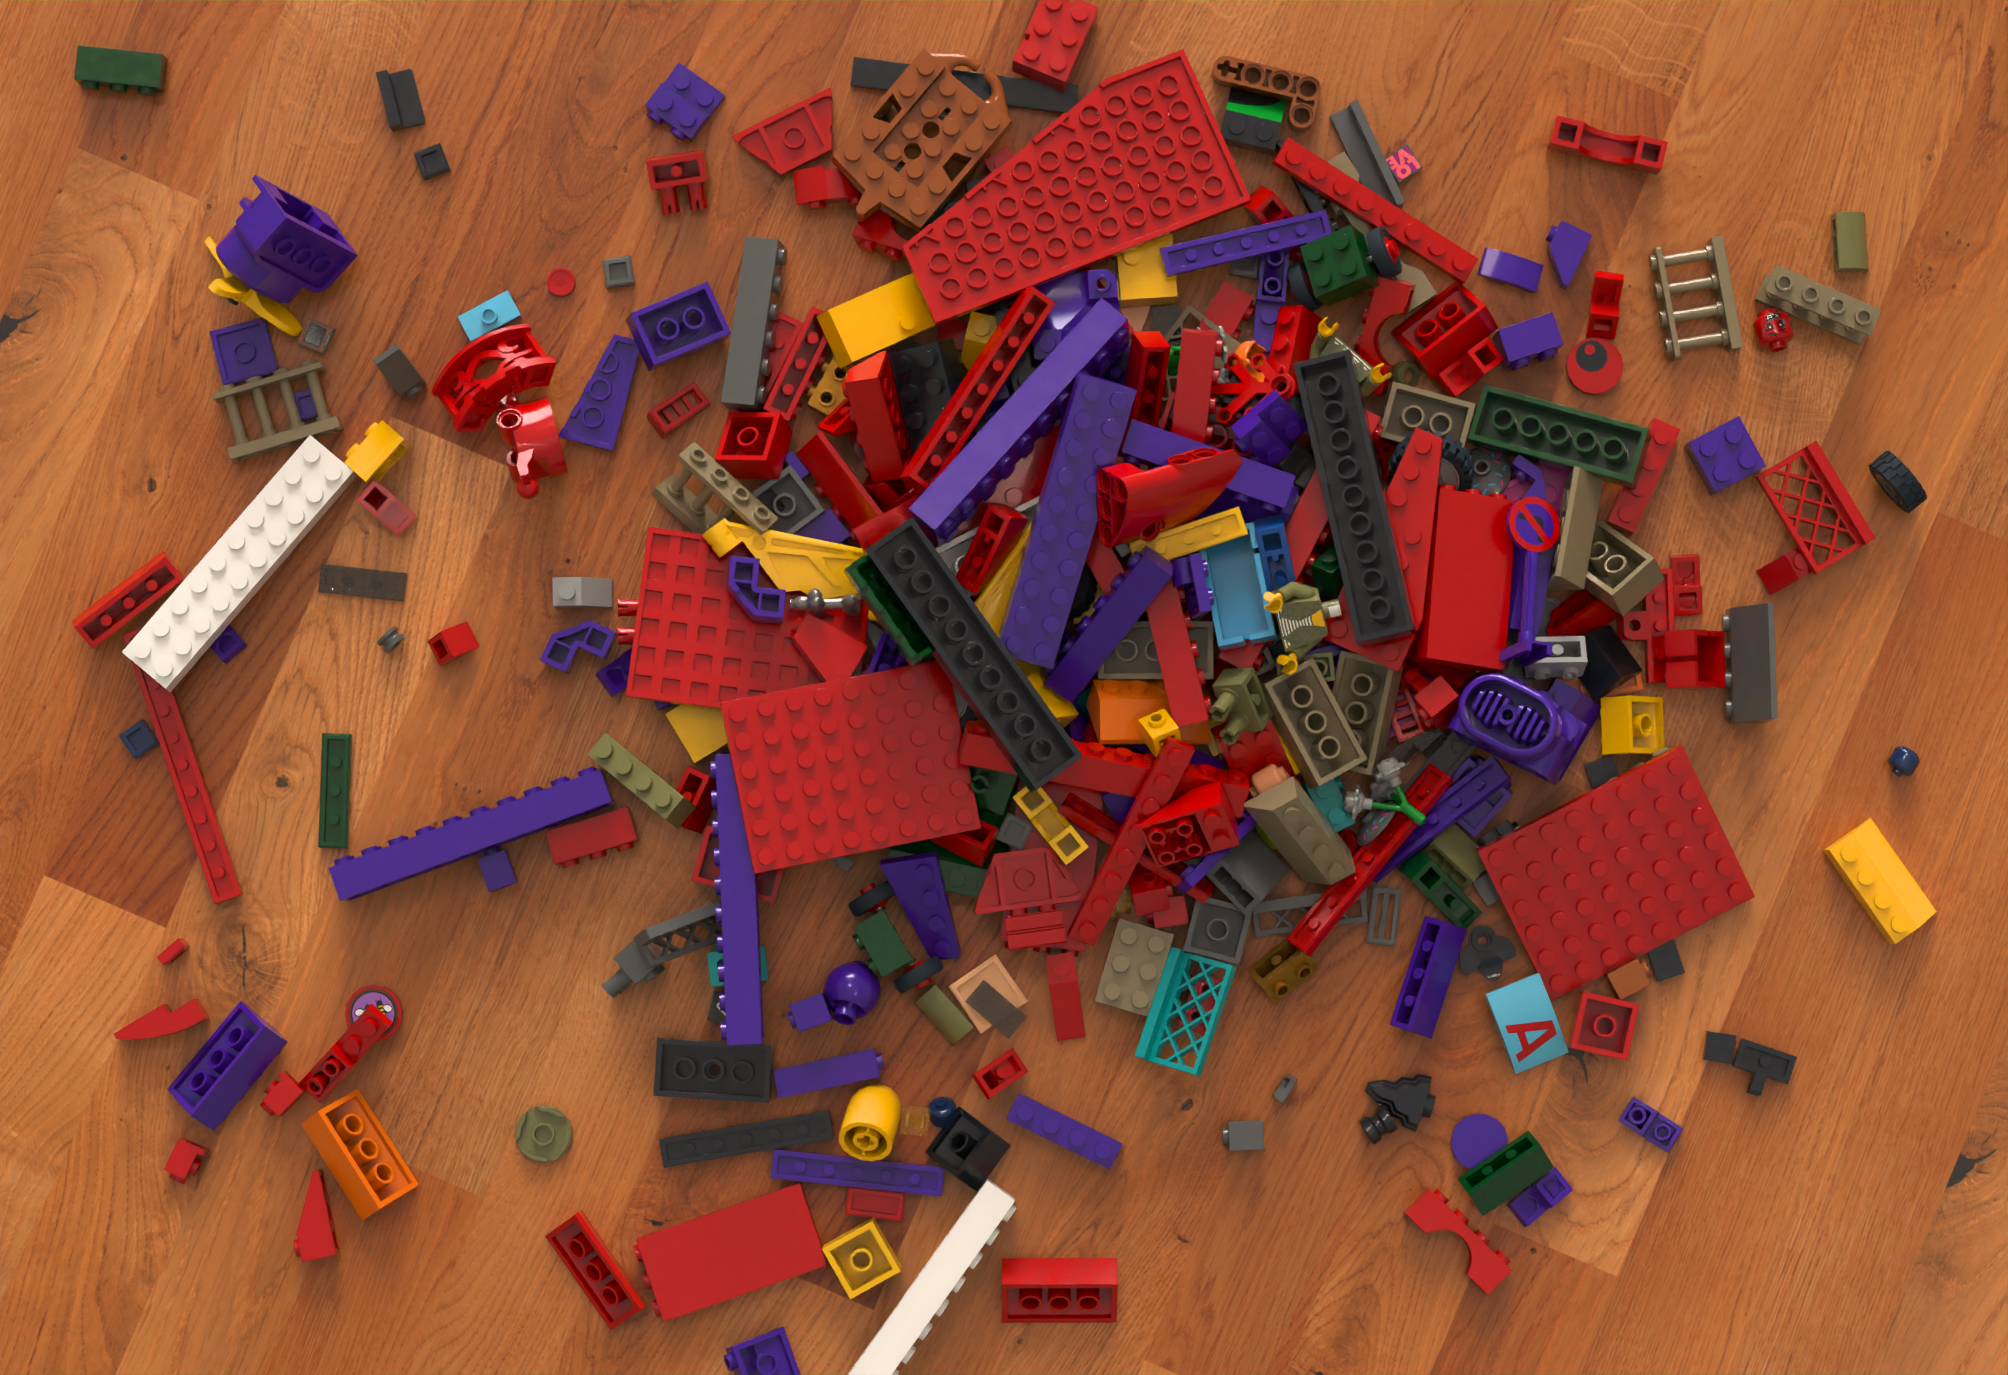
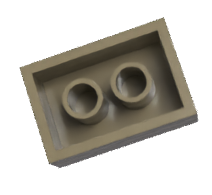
(1414, 407)
(1619, 570)
(1133, 967)

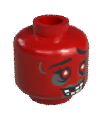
(1773, 330)

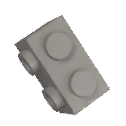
(1566, 661)

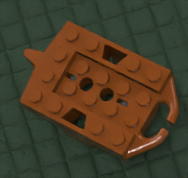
(966, 129)

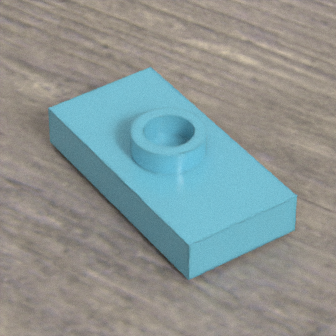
(489, 316)

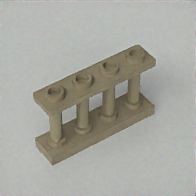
(1817, 305)
(1723, 308)
(271, 439)
(693, 510)

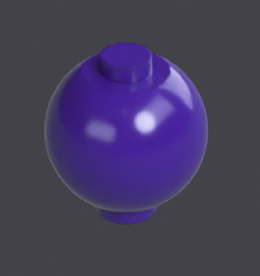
(851, 991)

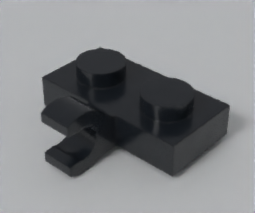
(1764, 1064)

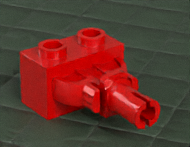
(1434, 700)

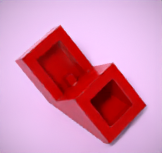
(1604, 305)

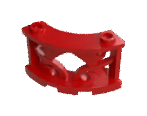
(516, 373)

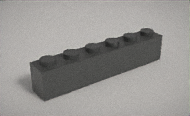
(753, 324)

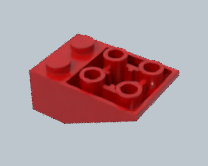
(1191, 826)

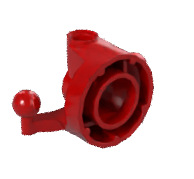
(534, 440)

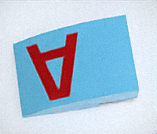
(1526, 1023)

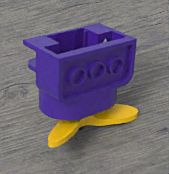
(277, 253)

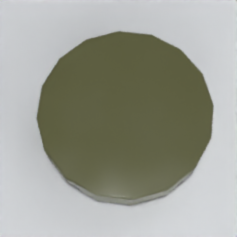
(543, 1134)

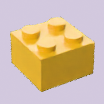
(862, 1258)

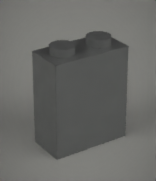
(1248, 872)

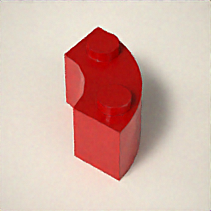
(823, 186)

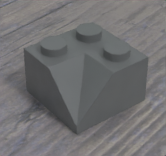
(789, 501)

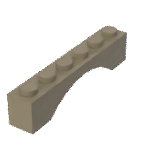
(1424, 290)

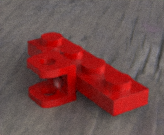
(1650, 626)

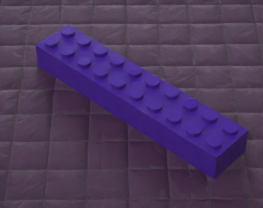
(1019, 424)
(1064, 519)
(472, 835)
(737, 915)

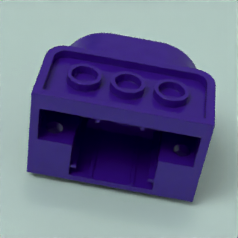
(1517, 725)

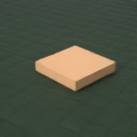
(995, 975)

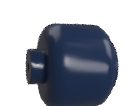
(1903, 761)
(942, 1111)

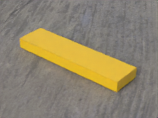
(1196, 535)

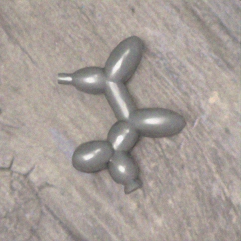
(817, 604)

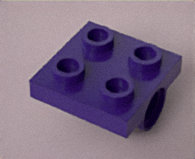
(1191, 574)

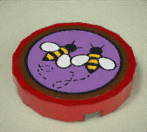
(382, 999)

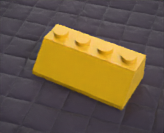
(1880, 882)

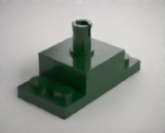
(993, 793)

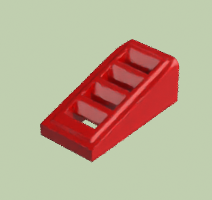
(658, 424)
(1398, 729)

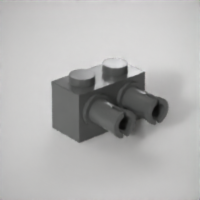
(632, 969)

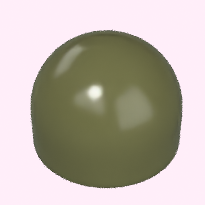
(1399, 369)

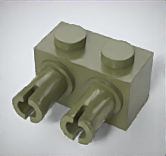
(1240, 703)

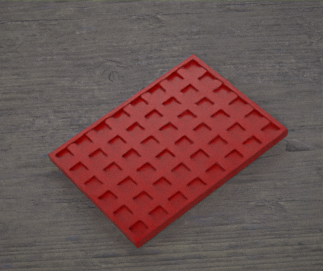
(699, 643)
(849, 766)
(1615, 872)

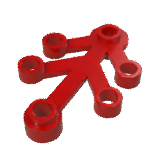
(1250, 387)

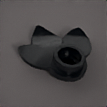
(1486, 957)

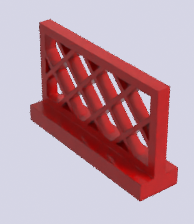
(1831, 490)

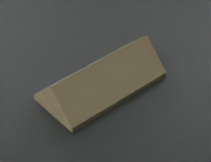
(1576, 533)

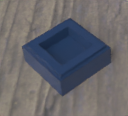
(139, 739)

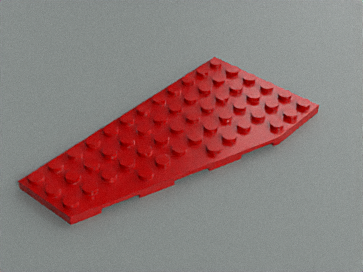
(1093, 184)

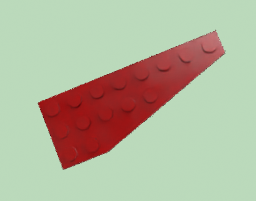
(1412, 512)

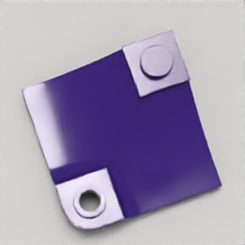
(1073, 299)

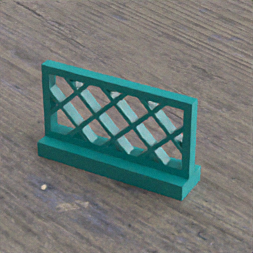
(1164, 1011)

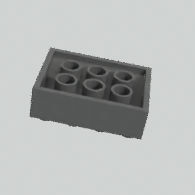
(1750, 664)

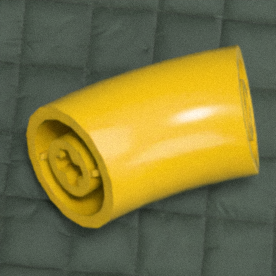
(871, 1122)

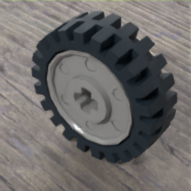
(1456, 464)

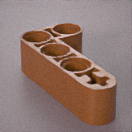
(1265, 87)

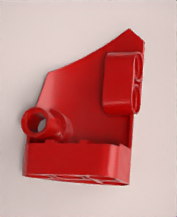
(1145, 503)

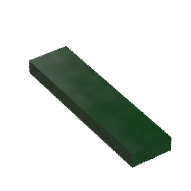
(335, 790)

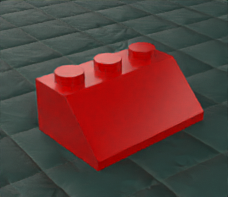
(1444, 329)

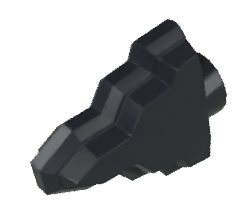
(1405, 1098)

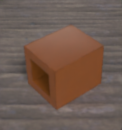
(1628, 978)

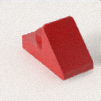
(1784, 571)
(1000, 1073)

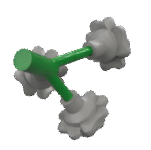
(1383, 787)

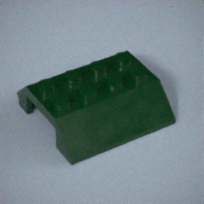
(886, 612)

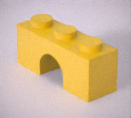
(1051, 824)

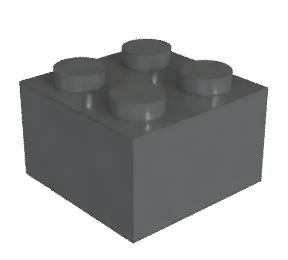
(1217, 930)

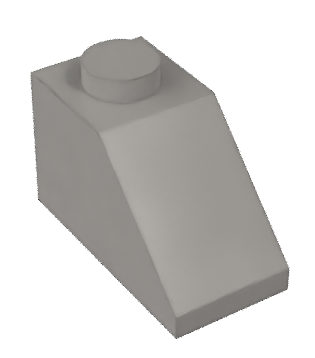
(582, 592)

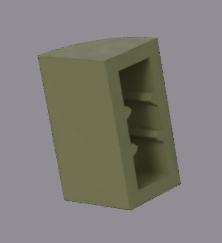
(1849, 242)
(1456, 856)
(944, 1015)

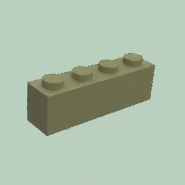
(641, 780)

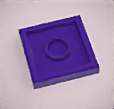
(244, 351)

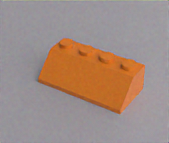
(1119, 704)
(359, 1154)

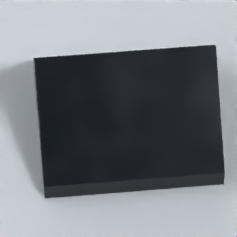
(1607, 664)

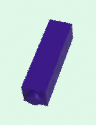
(828, 1072)

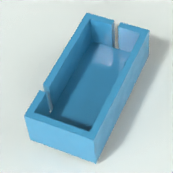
(1238, 592)

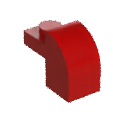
(1469, 368)

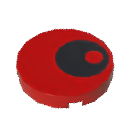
(1594, 366)

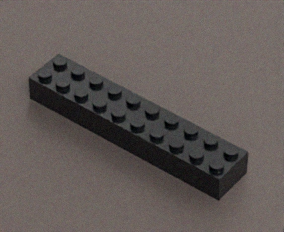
(1355, 498)
(971, 655)

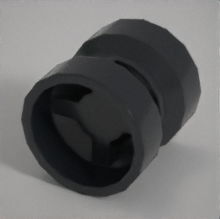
(1378, 1124)

